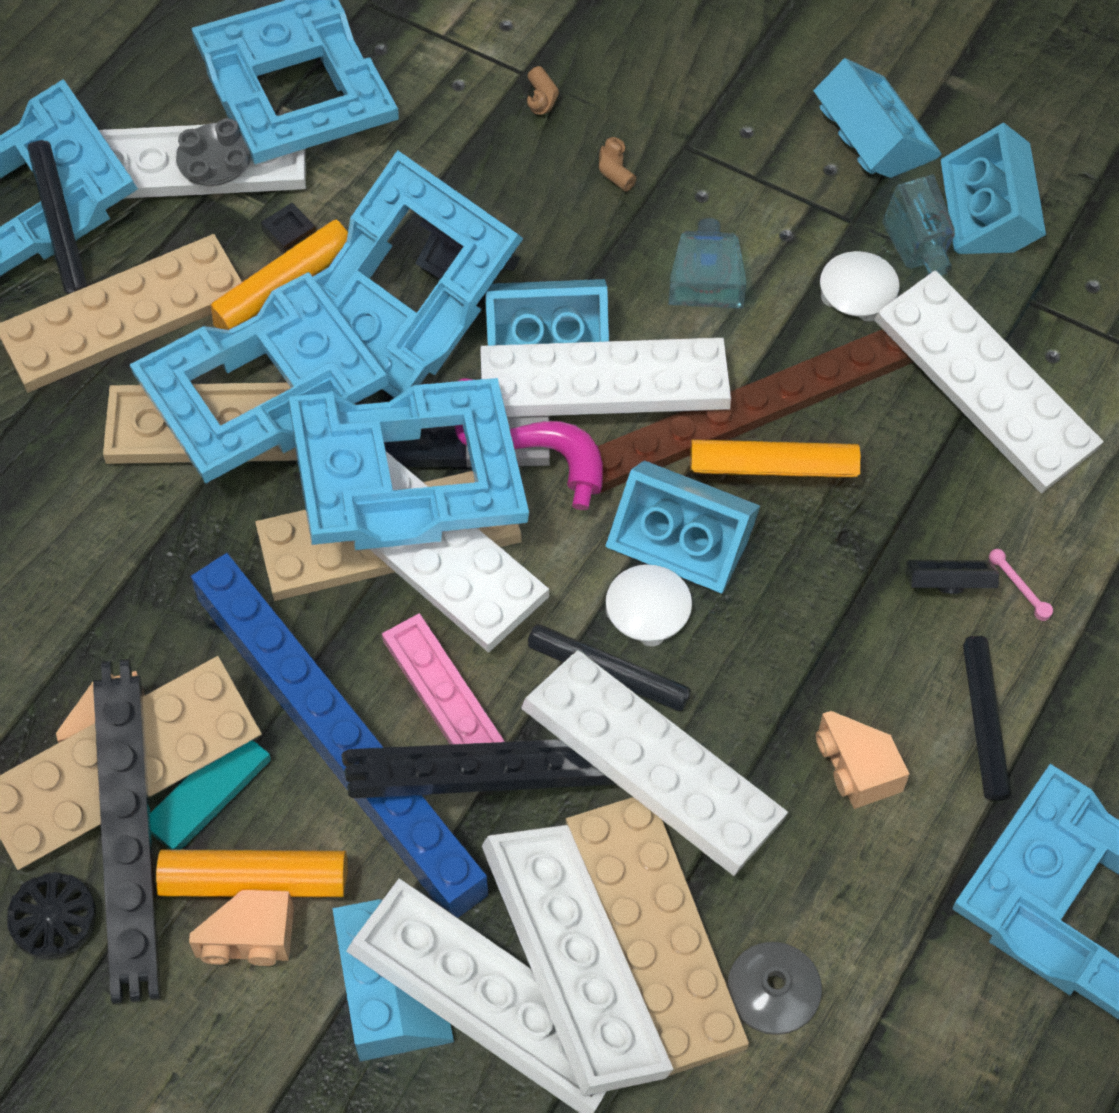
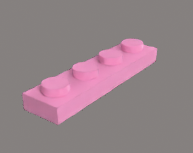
(439, 683)

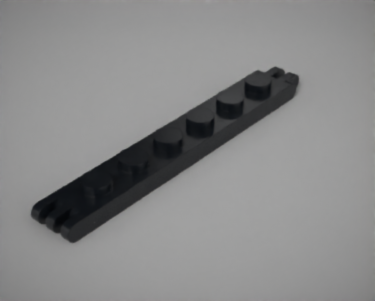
(466, 768)
(126, 834)

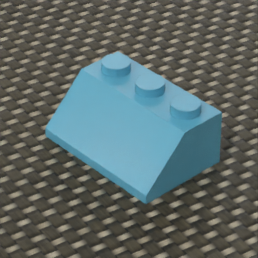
(874, 120)
(993, 194)
(547, 312)
(682, 525)
(382, 1014)

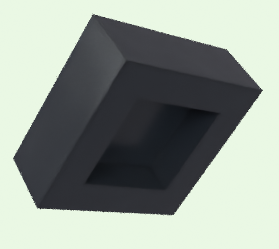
(287, 227)

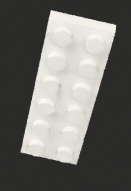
(152, 165)
(609, 376)
(988, 381)
(465, 576)
(655, 761)
(576, 960)
(468, 986)

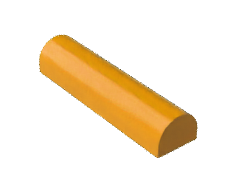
(309, 256)
(775, 458)
(231, 871)

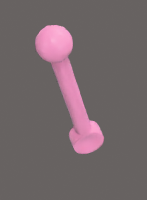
(1042, 609)

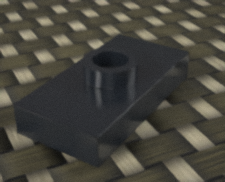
(434, 449)
(952, 575)

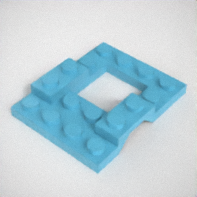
(280, 37)
(85, 165)
(396, 336)
(306, 344)
(349, 477)
(1036, 877)

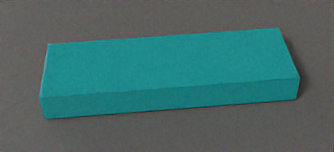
(205, 795)

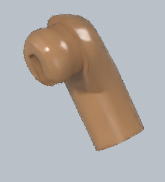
(545, 92)
(612, 164)

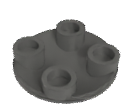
(212, 153)

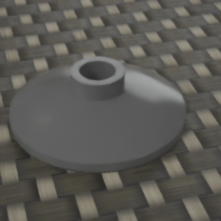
(768, 1008)

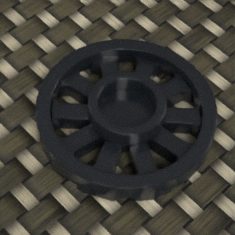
(51, 915)

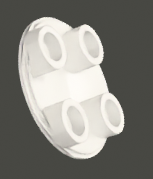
(858, 284)
(648, 603)

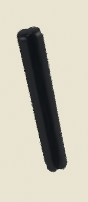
(56, 216)
(630, 675)
(986, 718)

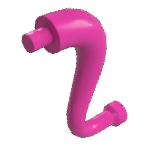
(573, 443)

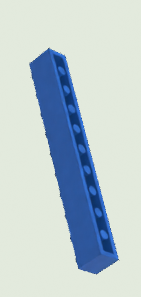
(334, 727)

